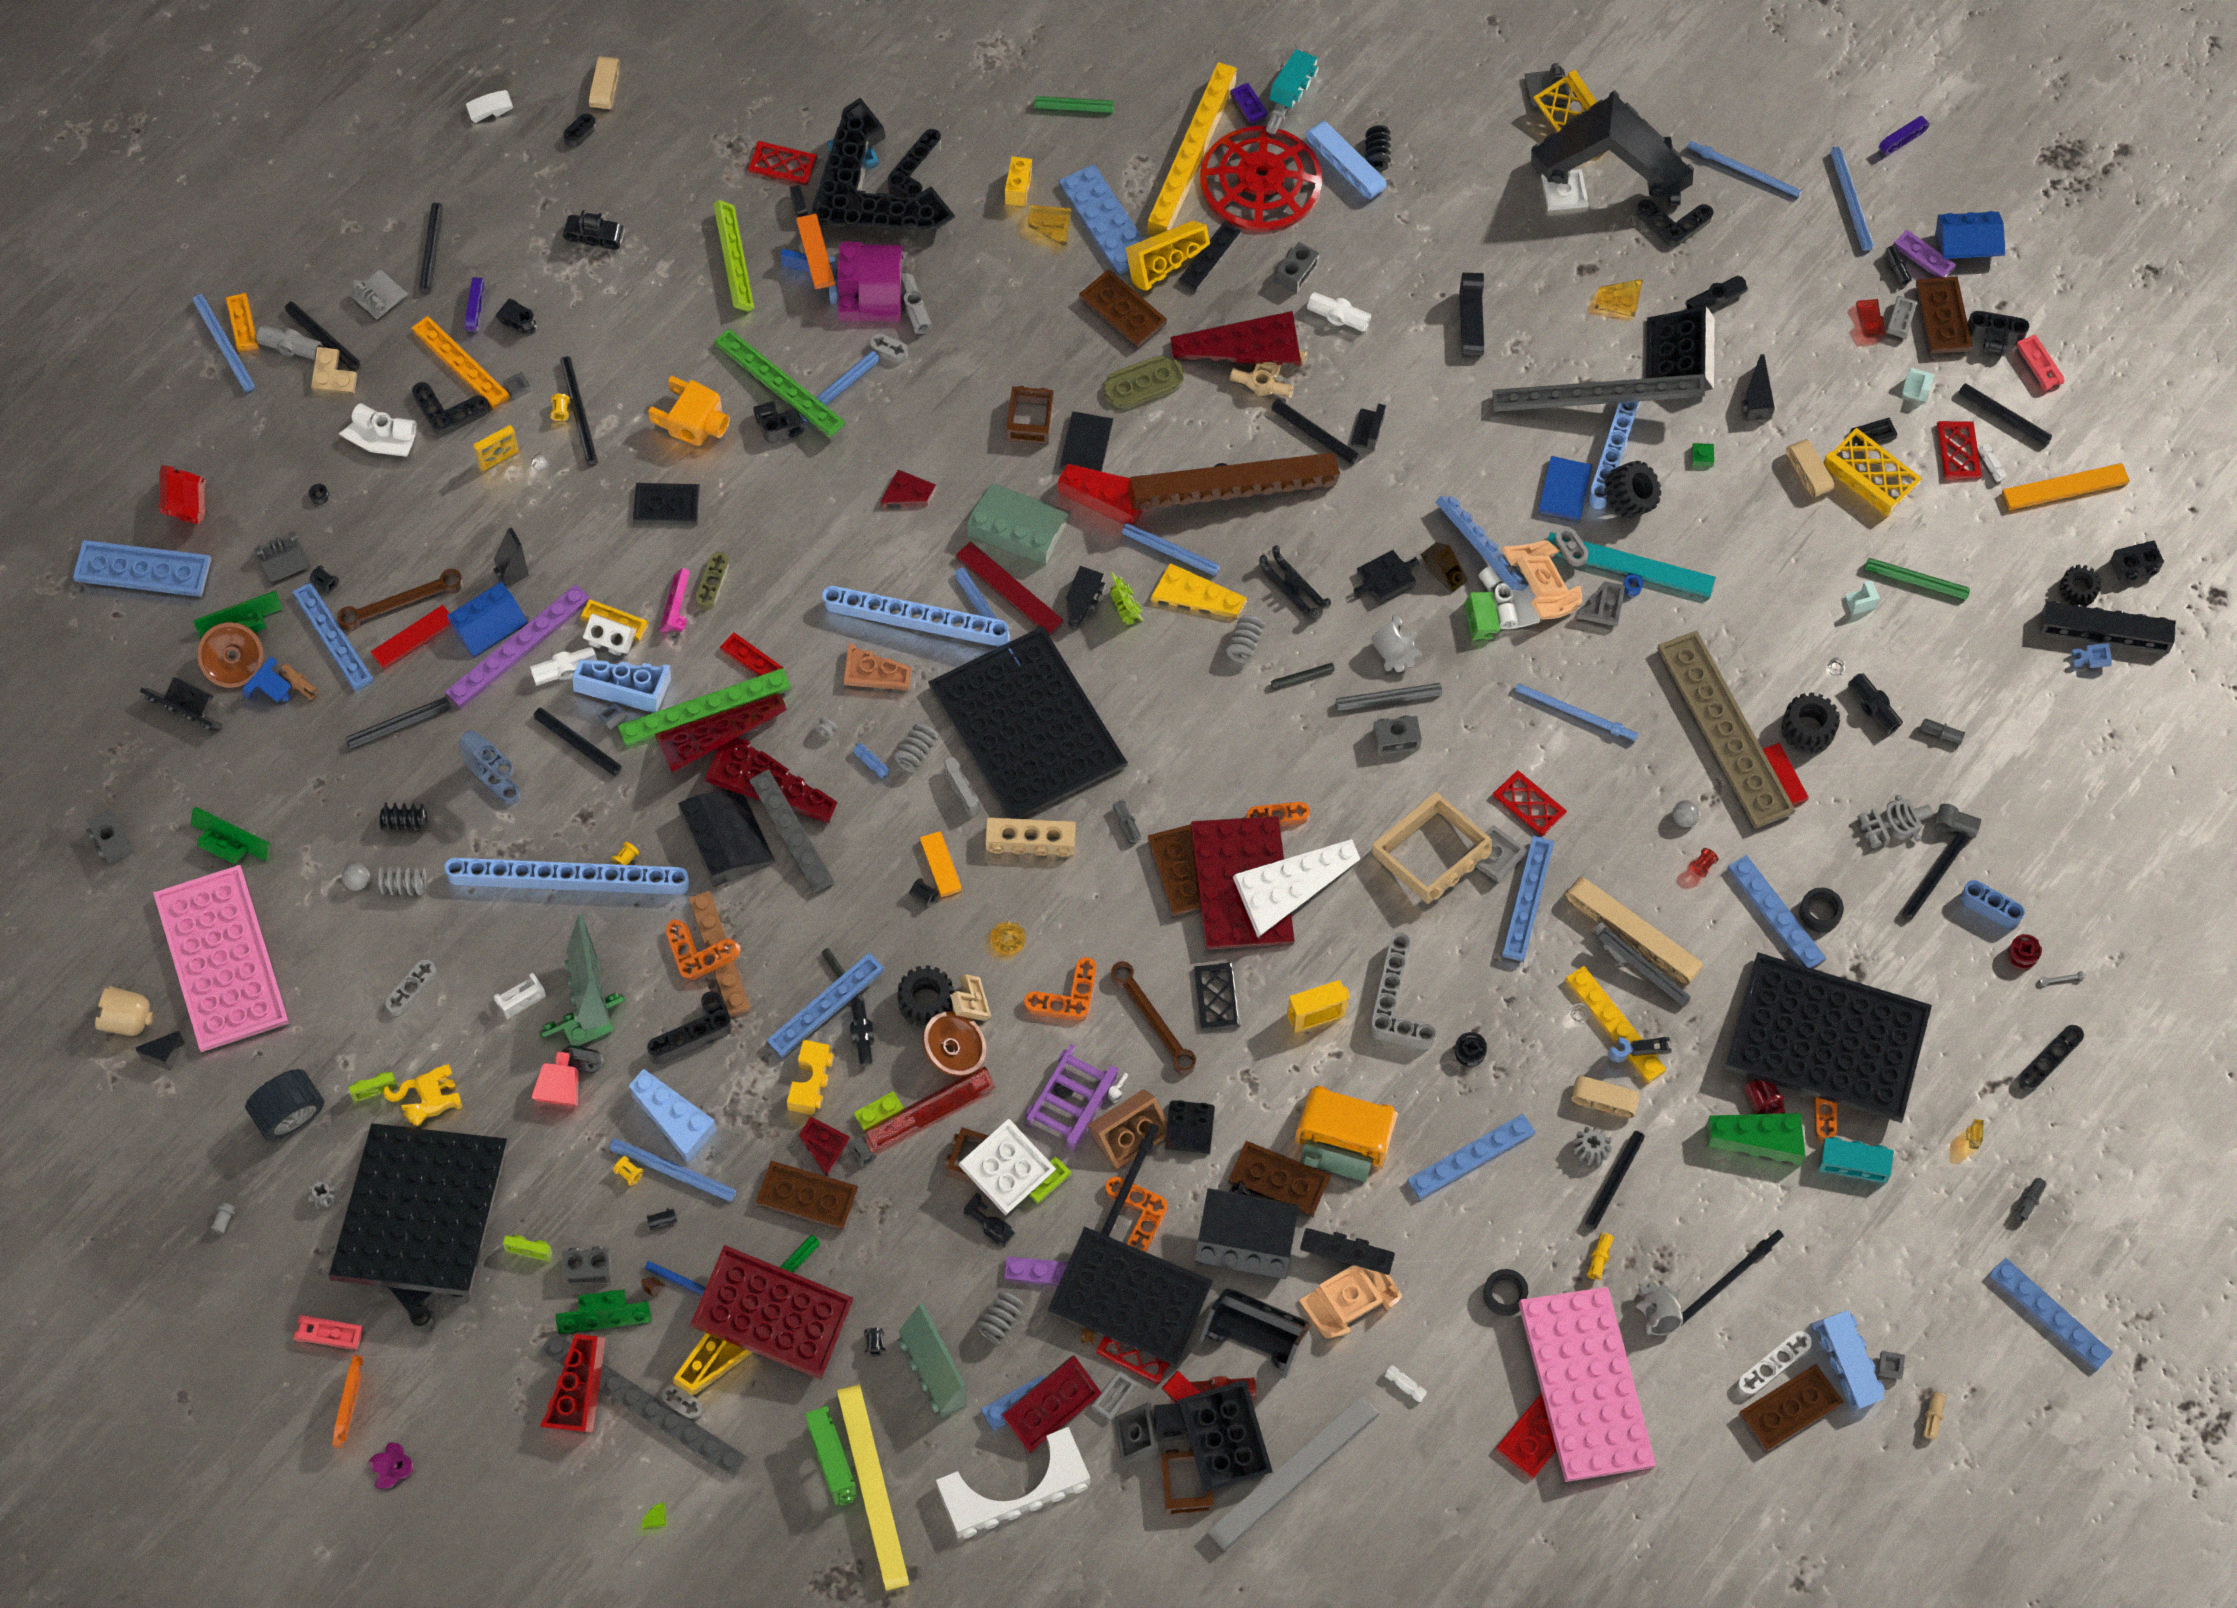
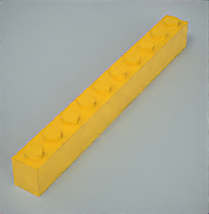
(1192, 149)

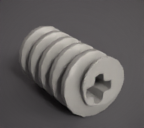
(1244, 638)
(915, 746)
(401, 881)
(998, 1317)

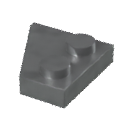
(1604, 604)

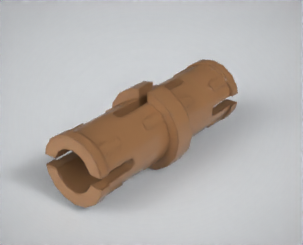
(298, 681)

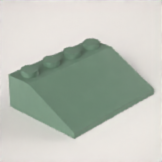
(1017, 523)
(585, 979)
(932, 1363)

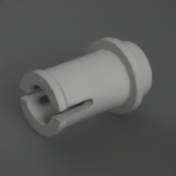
(222, 1218)

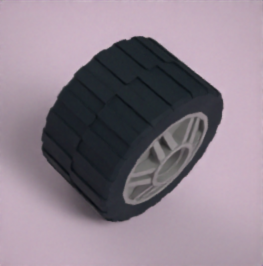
(284, 1104)

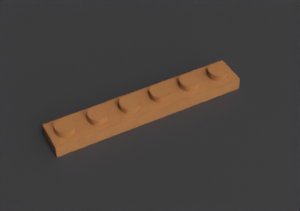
(712, 933)

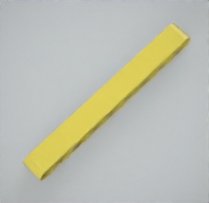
(873, 1487)

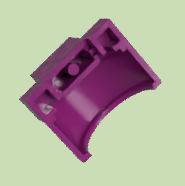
(874, 278)

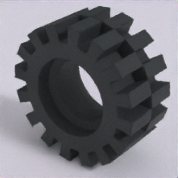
(2084, 575)

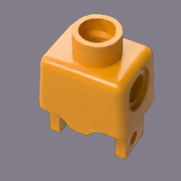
(694, 414)

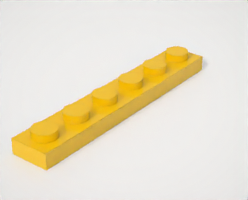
(1612, 1021)

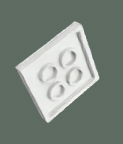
(1007, 1167)

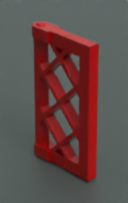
(770, 172)
(1961, 473)
(1531, 787)
(1101, 1350)

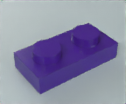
(1248, 103)

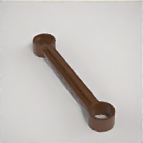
(400, 600)
(1153, 1018)

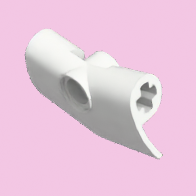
(391, 439)
(1517, 608)

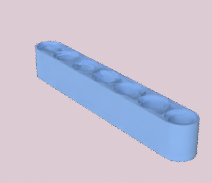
(1613, 452)

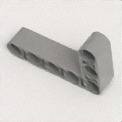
(1390, 997)

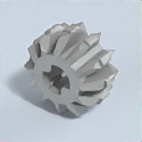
(1600, 1142)

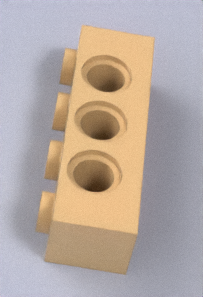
(1022, 828)

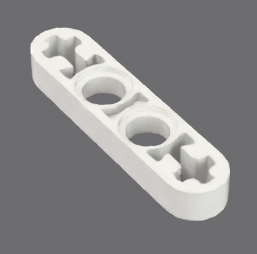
(1772, 1361)

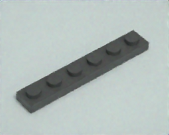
(792, 831)

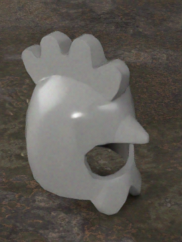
(1394, 647)
(1660, 1309)

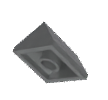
(1137, 1434)

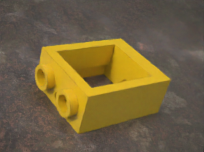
(1317, 1006)

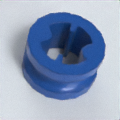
(1636, 590)

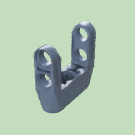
(478, 758)

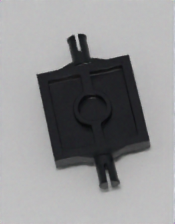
(1386, 576)

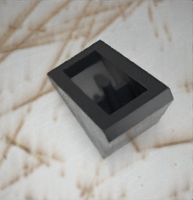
(162, 1051)

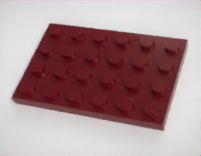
(1222, 851)
(772, 1312)

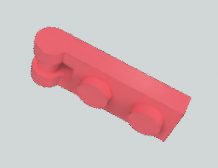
(2040, 362)
(328, 1332)

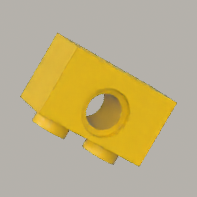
(1018, 181)

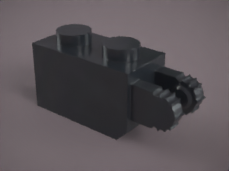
(1083, 595)

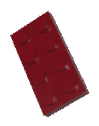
(1051, 1404)

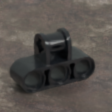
(593, 230)
(1997, 338)

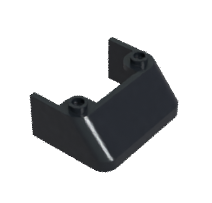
(1257, 1326)

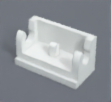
(520, 997)

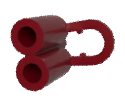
(1764, 1098)

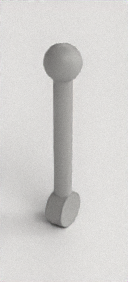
(2044, 980)

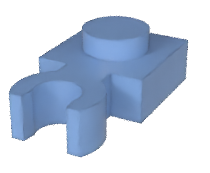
(2096, 655)

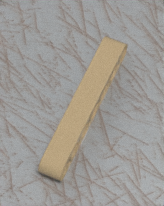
(1634, 930)

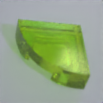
(655, 1518)

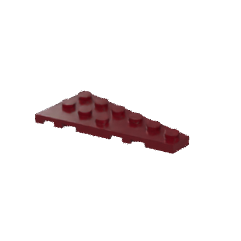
(739, 762)

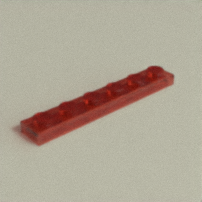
(929, 1108)

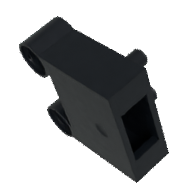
(416, 1304)

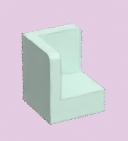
(1918, 384)
(1863, 600)

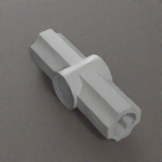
(916, 312)
(288, 342)

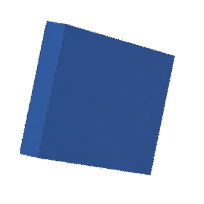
(1565, 488)

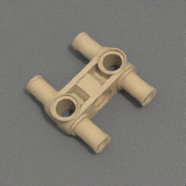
(1268, 374)

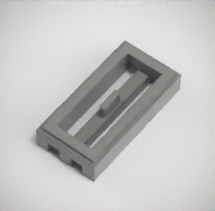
(1103, 1411)

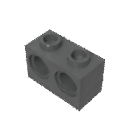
(1299, 268)
(586, 1272)

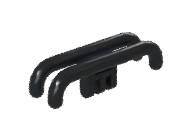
(1293, 584)

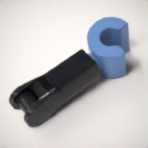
(1639, 1048)

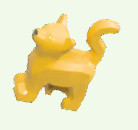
(429, 1091)

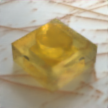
(1975, 1134)

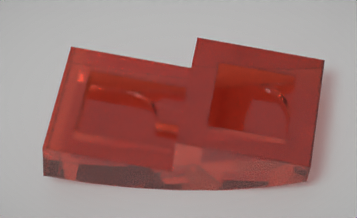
(1870, 318)

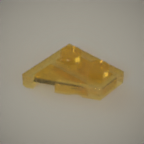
(1051, 222)
(1619, 297)

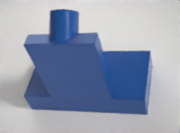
(268, 682)

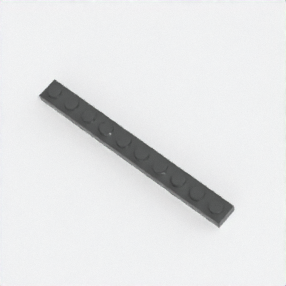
(1598, 393)
(656, 1413)

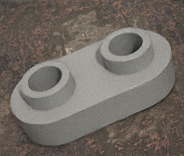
(1573, 547)

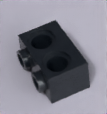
(2135, 557)

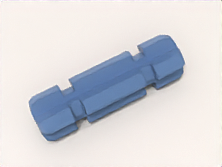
(871, 760)

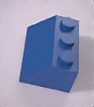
(1970, 235)
(487, 619)

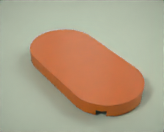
(347, 1402)

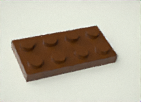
(1123, 308)
(1943, 315)
(1176, 868)
(1279, 1178)
(807, 1195)
(1791, 1408)

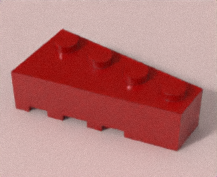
(1099, 492)
(577, 1387)

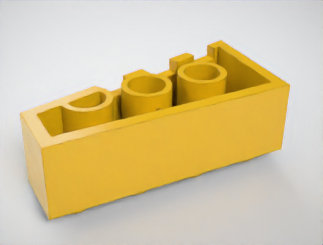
(1159, 254)

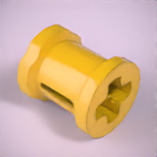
(560, 405)
(625, 855)
(622, 1165)

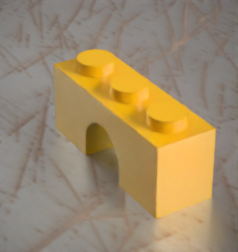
(806, 1096)

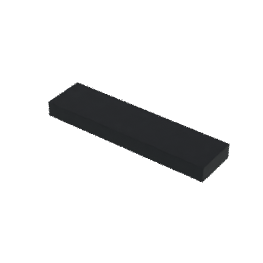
(1210, 257)

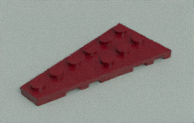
(1248, 341)
(697, 738)

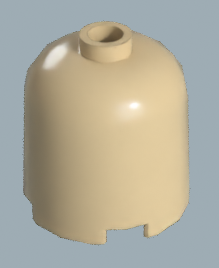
(123, 1012)

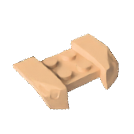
(1551, 593)
(1348, 1298)

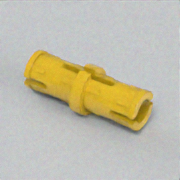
(1600, 1256)

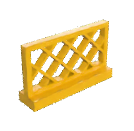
(1577, 87)
(1857, 480)

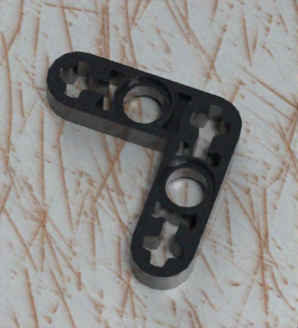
(1676, 228)
(447, 416)

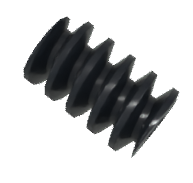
(1378, 147)
(403, 817)

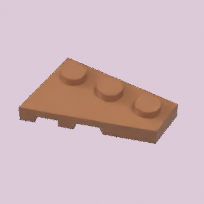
(872, 671)

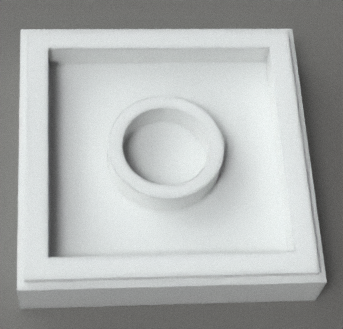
(1566, 196)

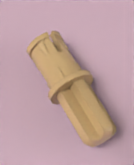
(1934, 1415)

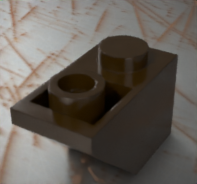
(1444, 565)

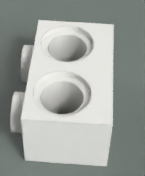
(610, 631)

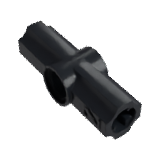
(1726, 291)
(1875, 703)

